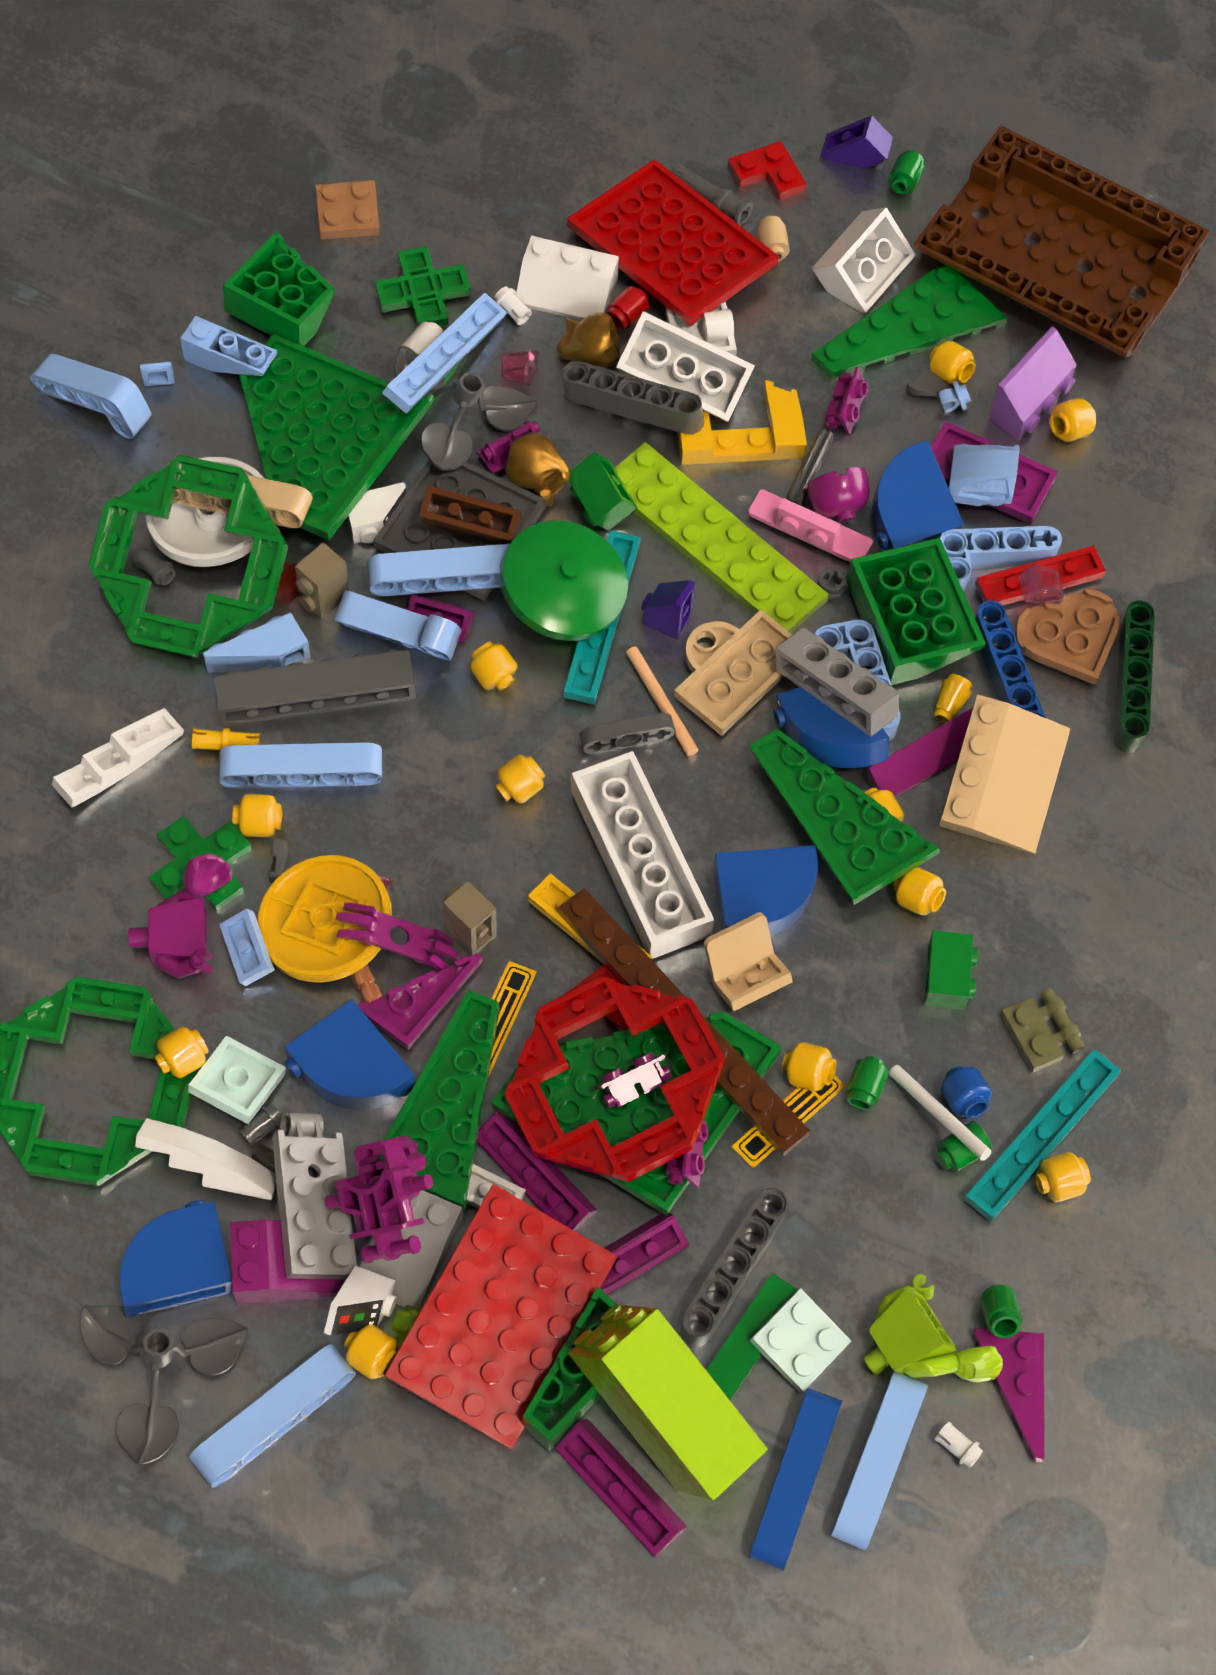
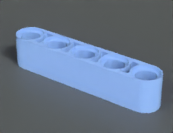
(436, 570)
(300, 765)
(272, 1415)
(879, 1461)

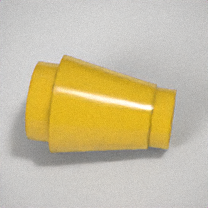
(952, 697)

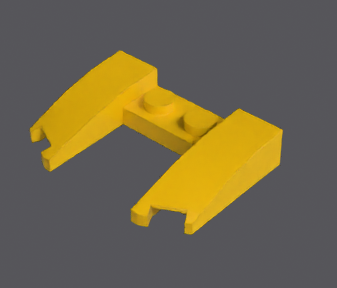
(779, 441)

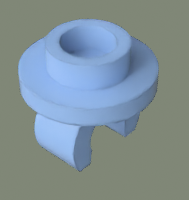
(954, 397)

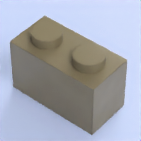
(321, 580)
(469, 918)

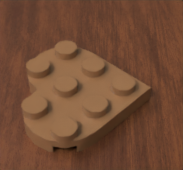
(1072, 634)

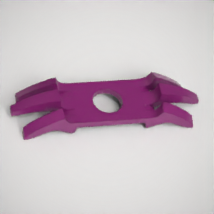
(378, 934)

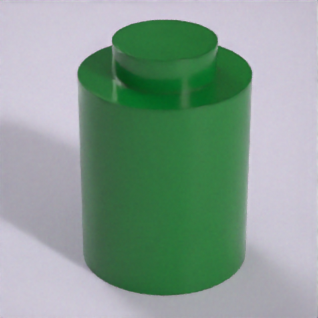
(954, 1154)

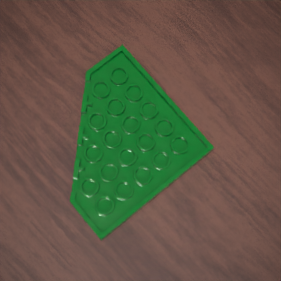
(324, 429)
(578, 1101)

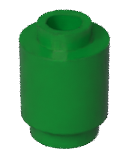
(906, 172)
(866, 1083)
(1001, 1311)

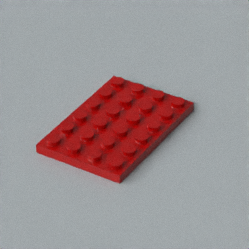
(673, 241)
(499, 1315)

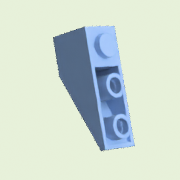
(224, 350)
(270, 645)

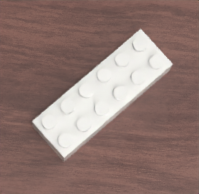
(641, 855)

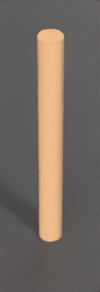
(661, 700)

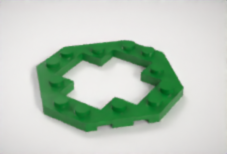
(221, 614)
(48, 1023)

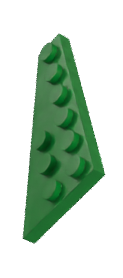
(913, 321)
(843, 822)
(449, 1098)

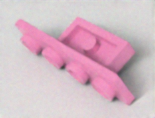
(809, 526)

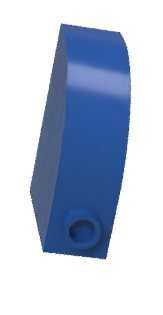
(913, 500)
(826, 733)
(767, 882)
(349, 1062)
(175, 1261)

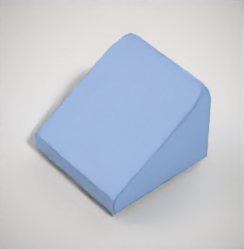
(157, 374)

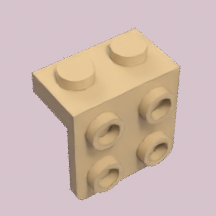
(744, 962)

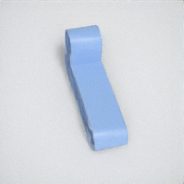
(94, 390)
(1032, 543)
(397, 625)
(863, 653)

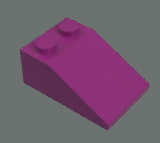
(260, 1267)

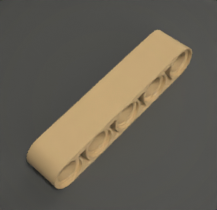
(283, 501)

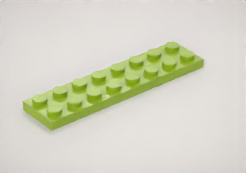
(718, 540)

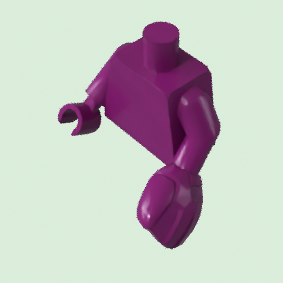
(179, 924)

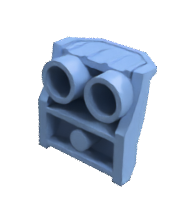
(983, 474)

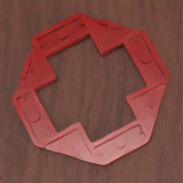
(587, 1145)

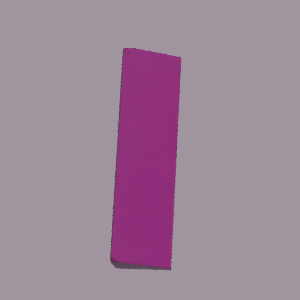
(921, 758)
(539, 1177)
(643, 1250)
(620, 1487)

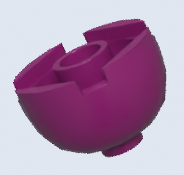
(840, 494)

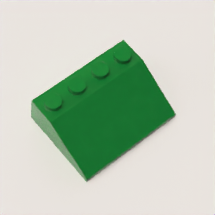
(914, 608)

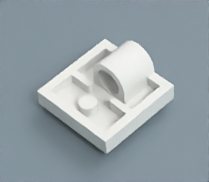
(714, 327)

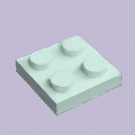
(237, 1079)
(800, 1340)

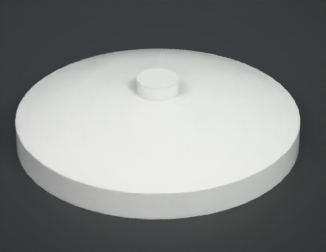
(197, 534)

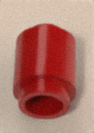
(628, 307)

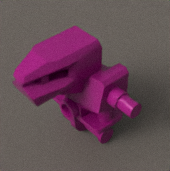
(383, 1196)

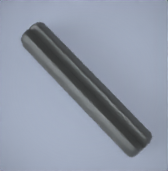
(810, 466)

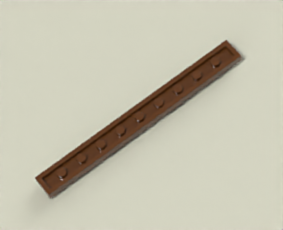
(632, 967)

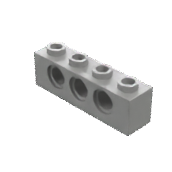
(837, 681)

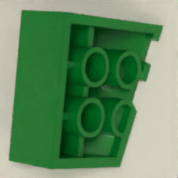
(278, 293)

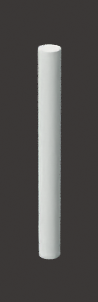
(940, 1112)

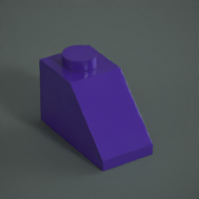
(858, 144)
(669, 607)

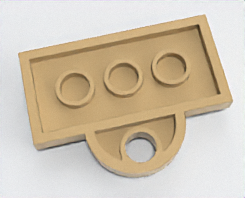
(731, 672)

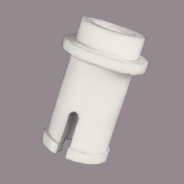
(513, 305)
(959, 1445)

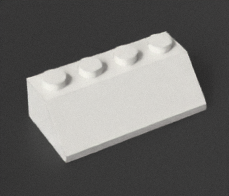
(686, 363)

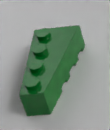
(566, 1390)

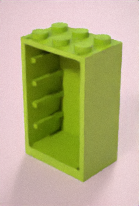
(667, 1400)

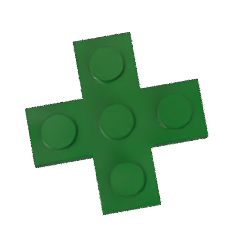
(422, 287)
(185, 843)

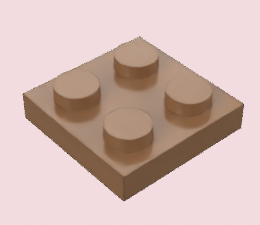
(347, 209)

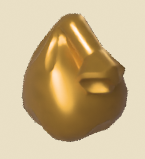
(591, 341)
(537, 466)

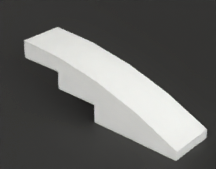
(123, 754)
(220, 1165)

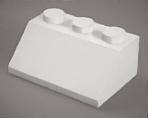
(864, 259)
(566, 279)

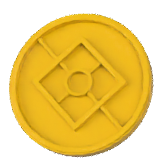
(301, 919)

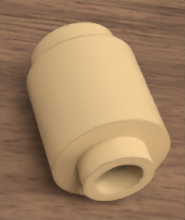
(773, 234)

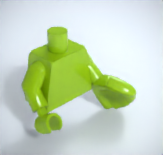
(917, 1343)

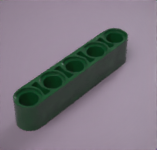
(1130, 688)

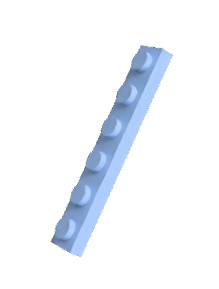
(444, 353)

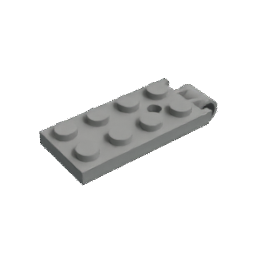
(312, 1235)

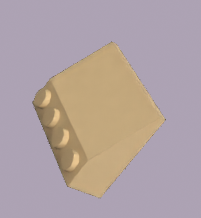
(1004, 775)

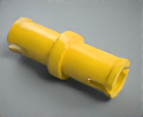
(218, 739)

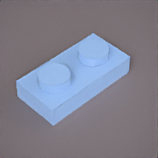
(246, 947)

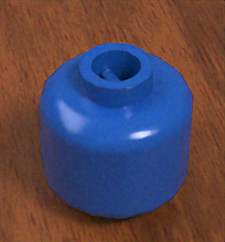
(966, 1092)

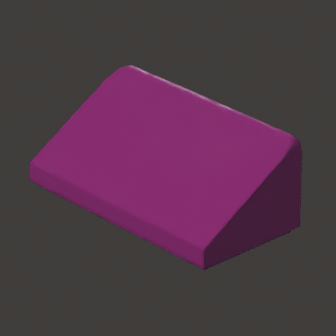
(459, 615)

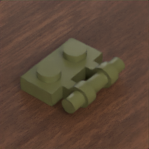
(1033, 1035)

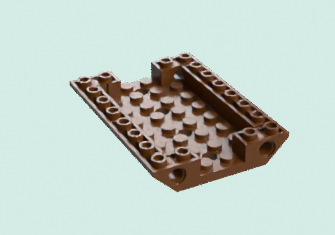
(1076, 222)

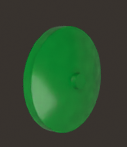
(563, 580)

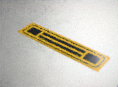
(510, 995)
(804, 1103)

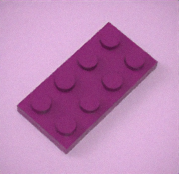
(1032, 478)

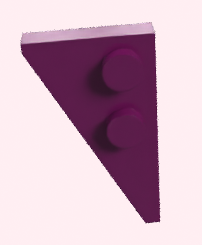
(412, 1008)
(1021, 1383)

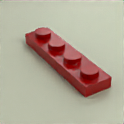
(1073, 569)

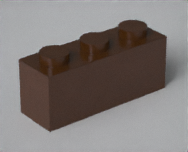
(470, 516)

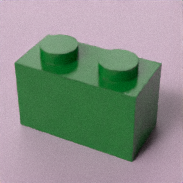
(601, 492)
(949, 970)

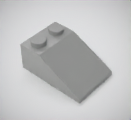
(418, 1271)

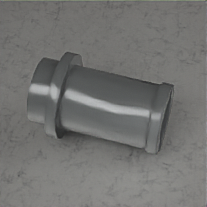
(160, 571)
(261, 1124)

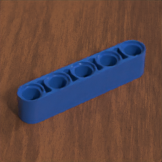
(1006, 661)
(795, 1479)

